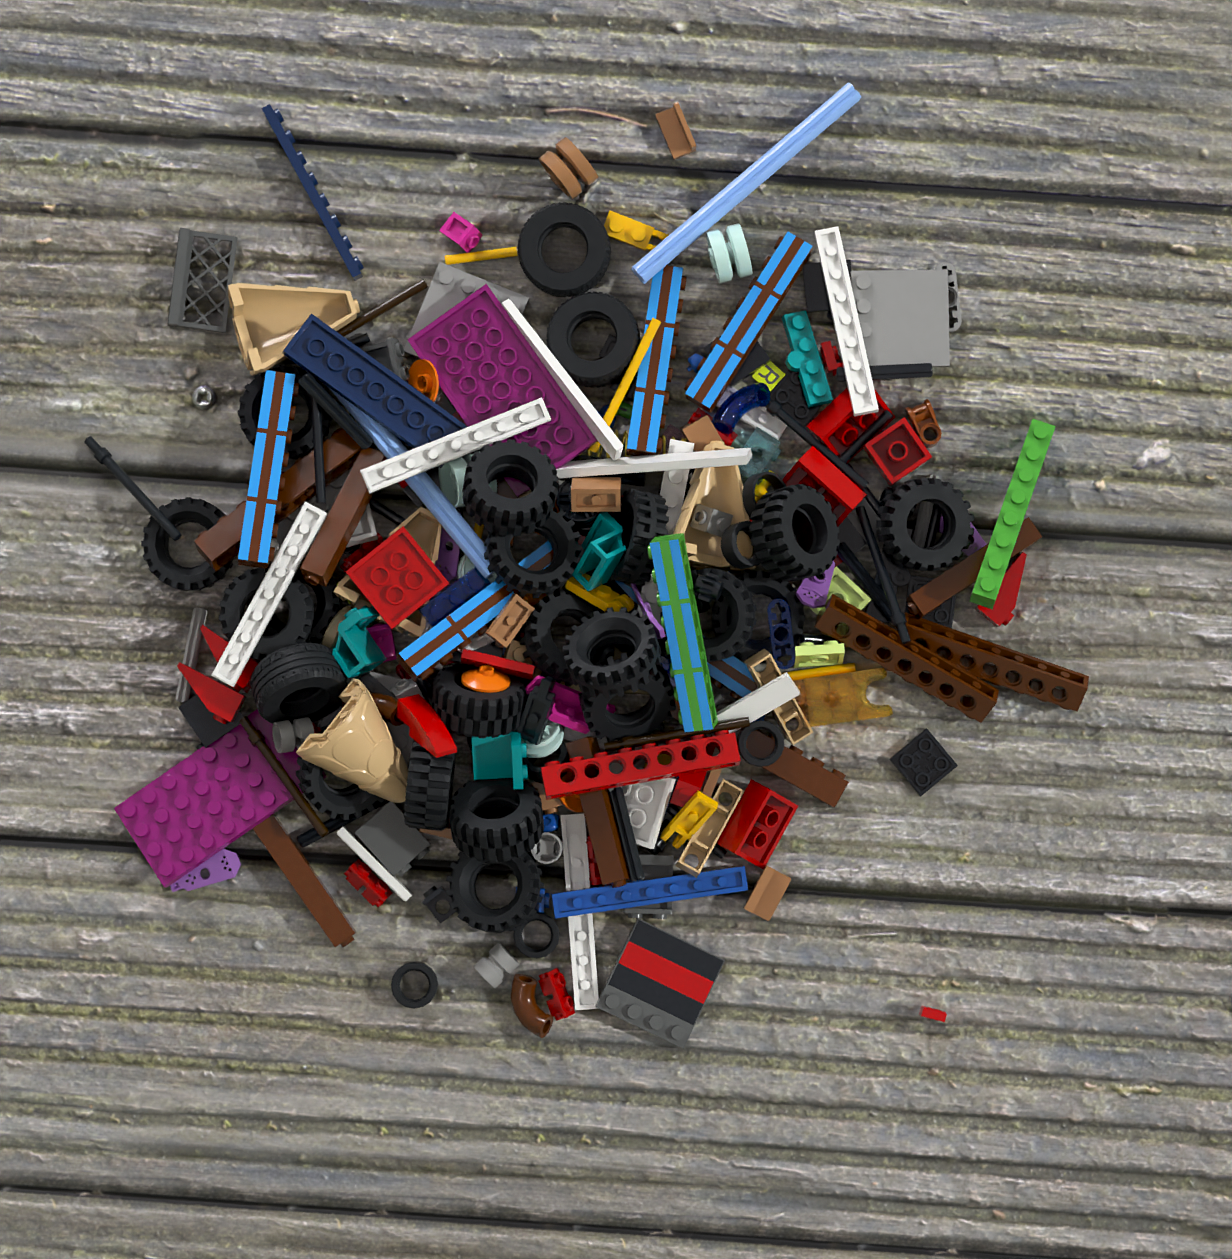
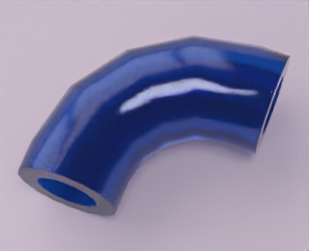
(738, 405)

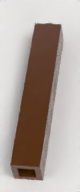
(340, 522)
(963, 575)
(601, 820)
(305, 881)

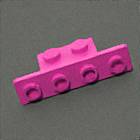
(566, 706)

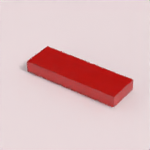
(500, 664)

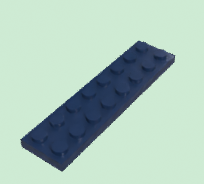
(369, 385)

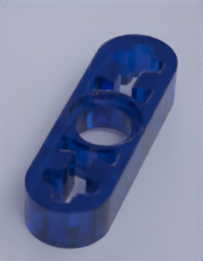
(772, 616)

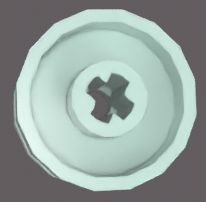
(732, 252)

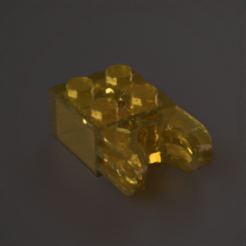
(850, 694)

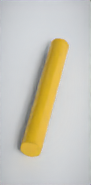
(481, 255)
(821, 671)

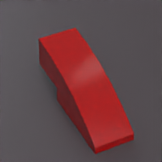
(425, 725)

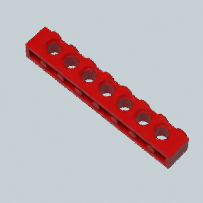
(723, 740)

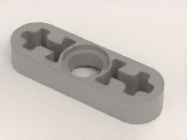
(954, 290)

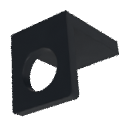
(432, 896)

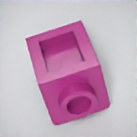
(461, 232)

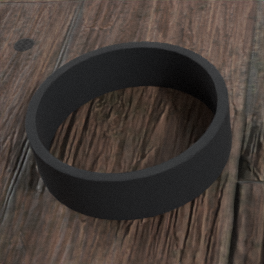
(748, 493)

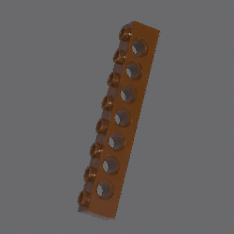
(920, 658)
(1005, 660)

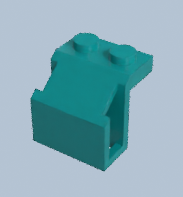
(602, 551)
(355, 647)
(500, 758)

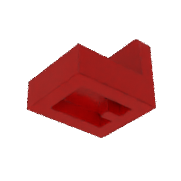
(829, 356)

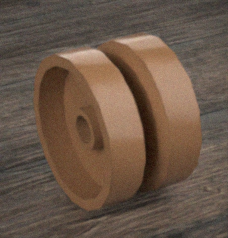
(568, 168)

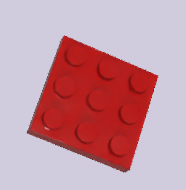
(397, 577)

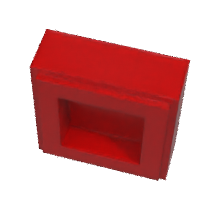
(932, 1013)

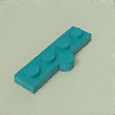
(806, 359)

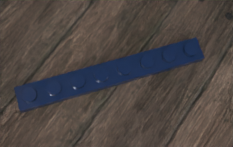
(309, 182)

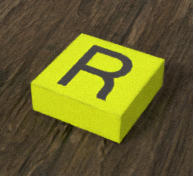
(769, 375)

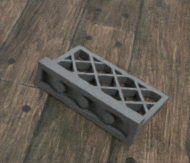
(181, 275)

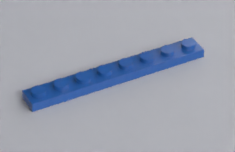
(649, 892)

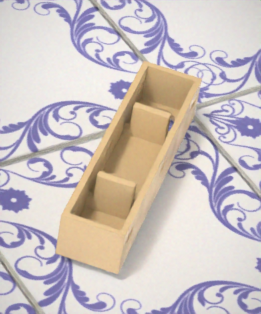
(787, 710)
(705, 838)

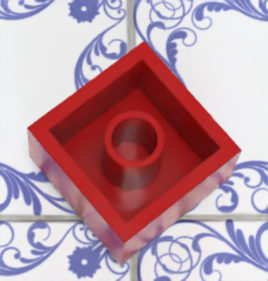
(897, 452)

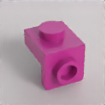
(384, 639)

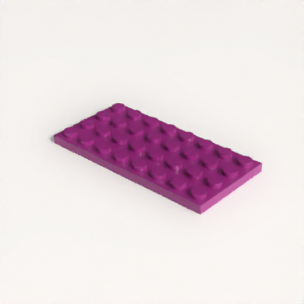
(493, 369)
(207, 801)

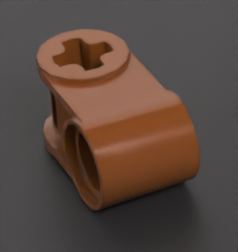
(924, 421)

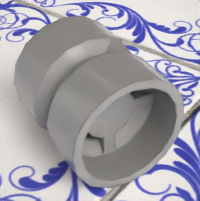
(291, 735)
(548, 848)
(496, 965)

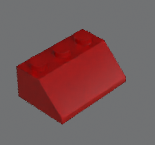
(839, 428)
(819, 473)
(757, 824)

